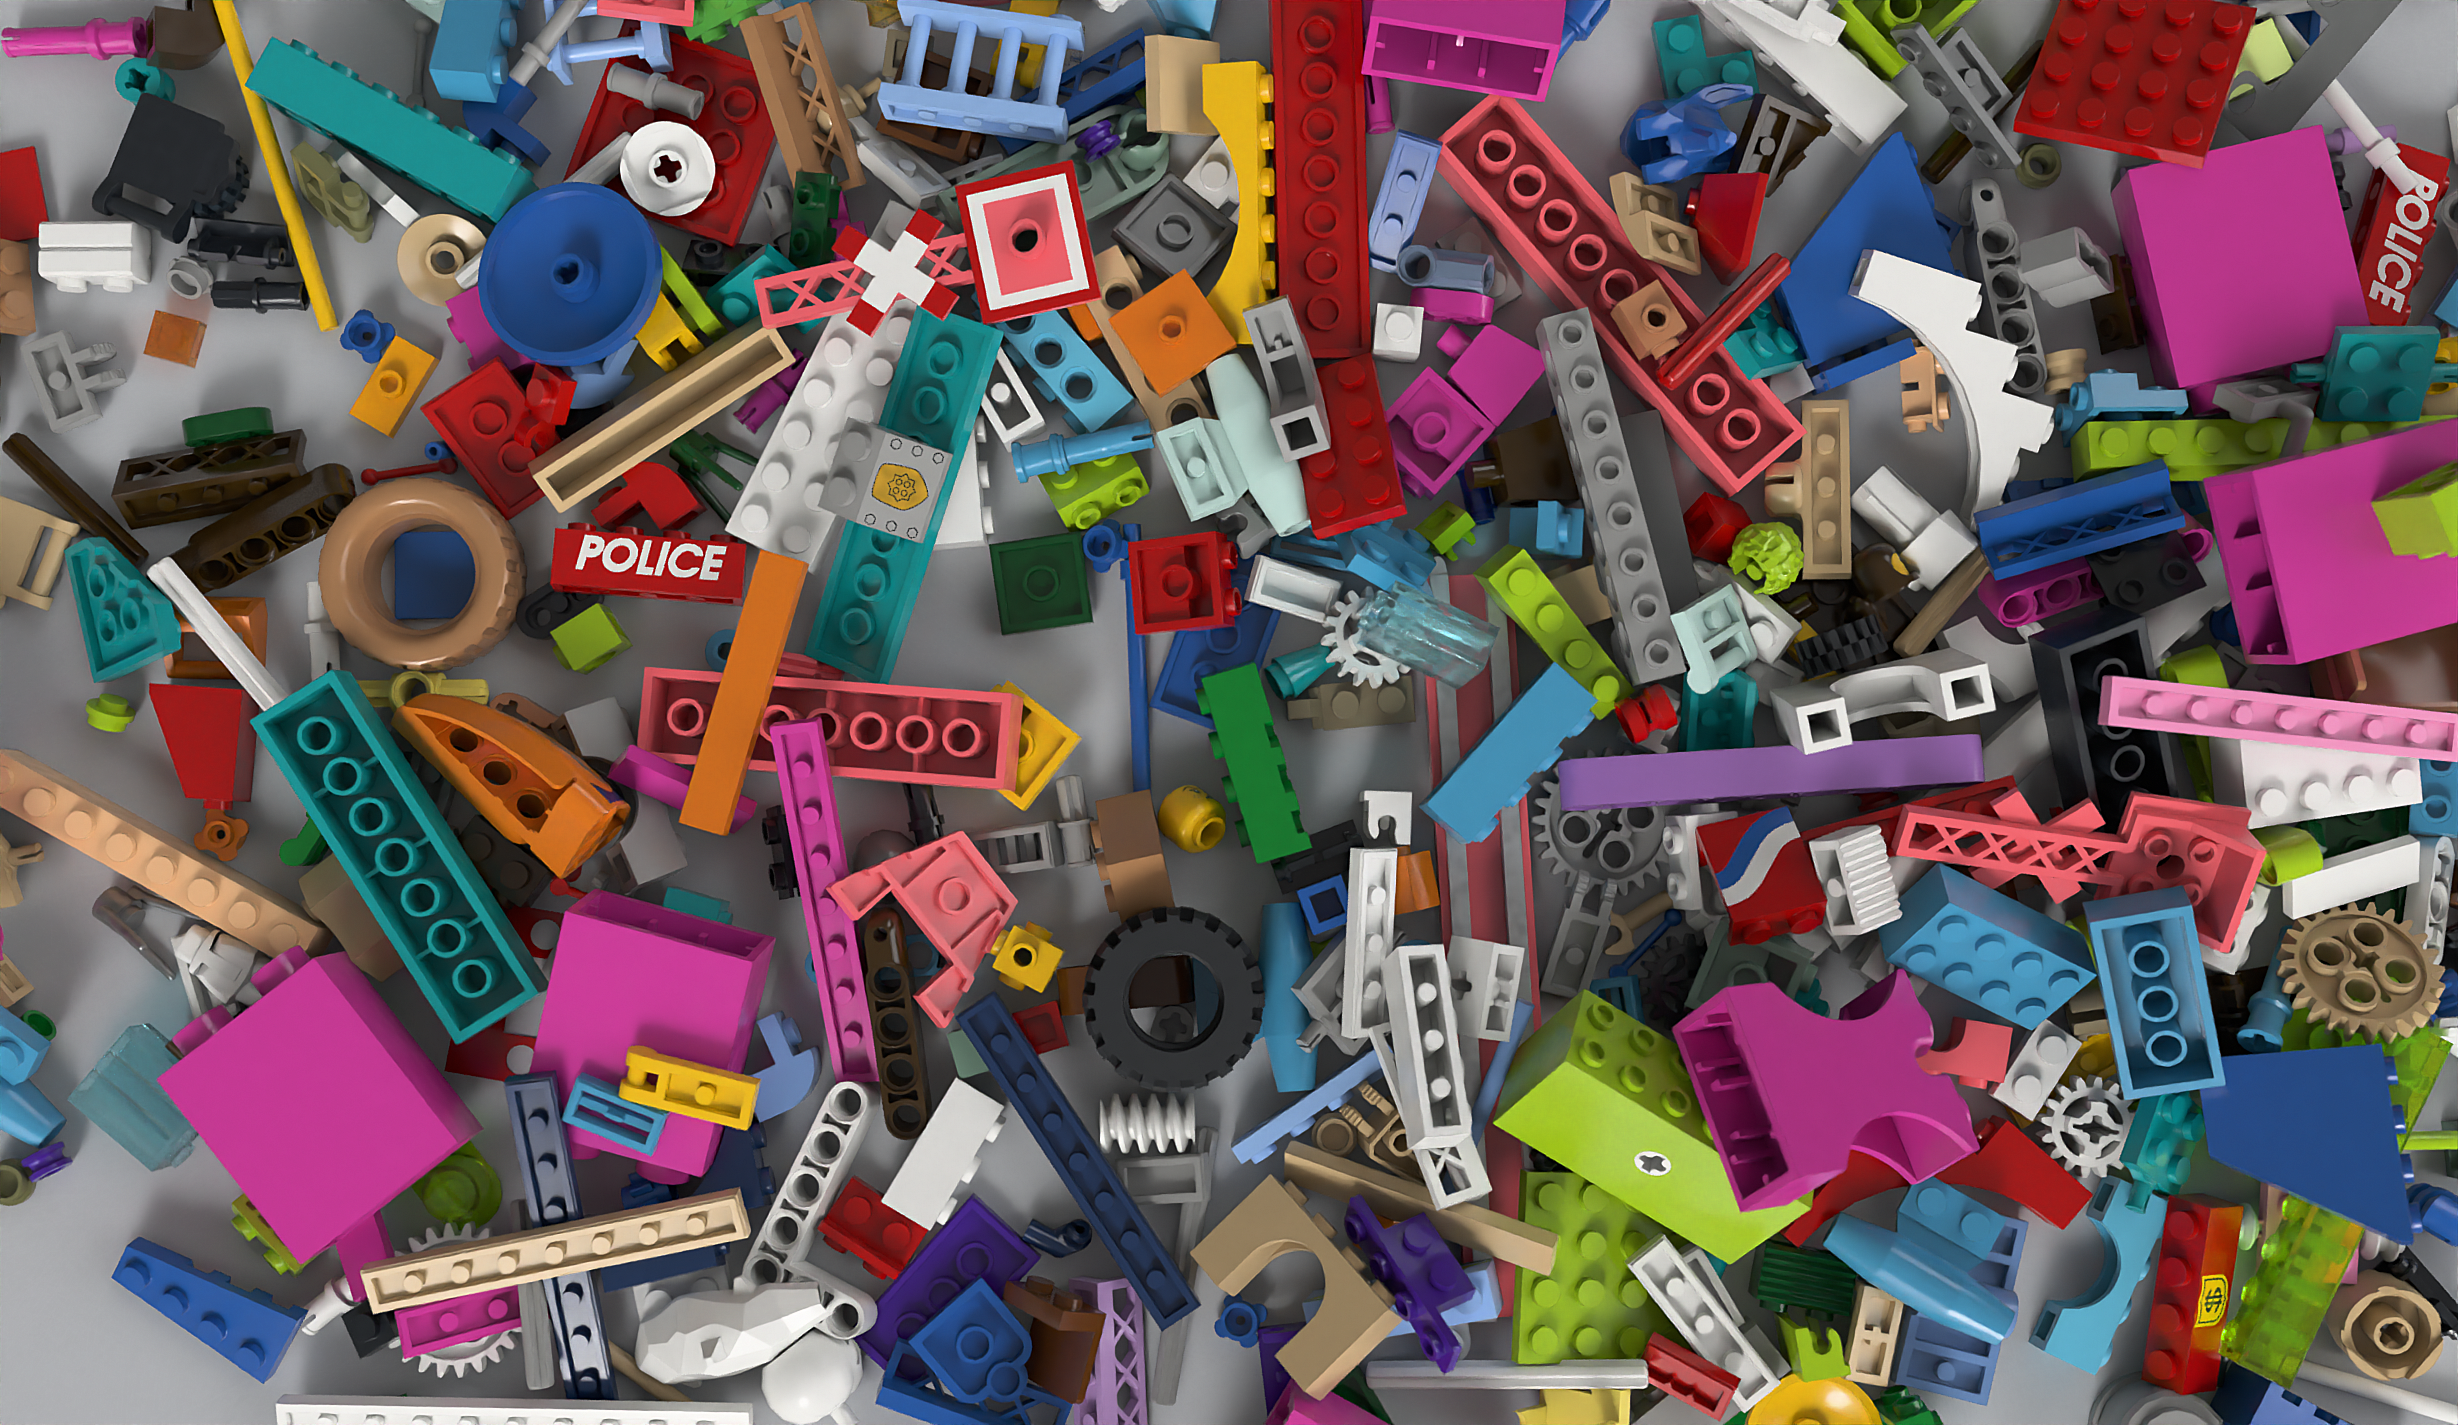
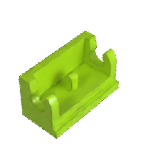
(1807, 1351)

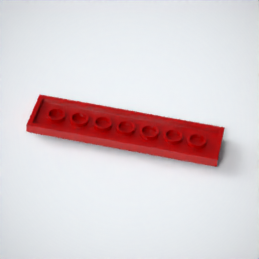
(1321, 172)

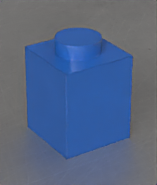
(1324, 904)

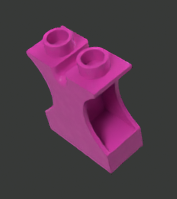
(1803, 1089)

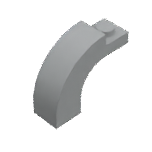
(1291, 379)

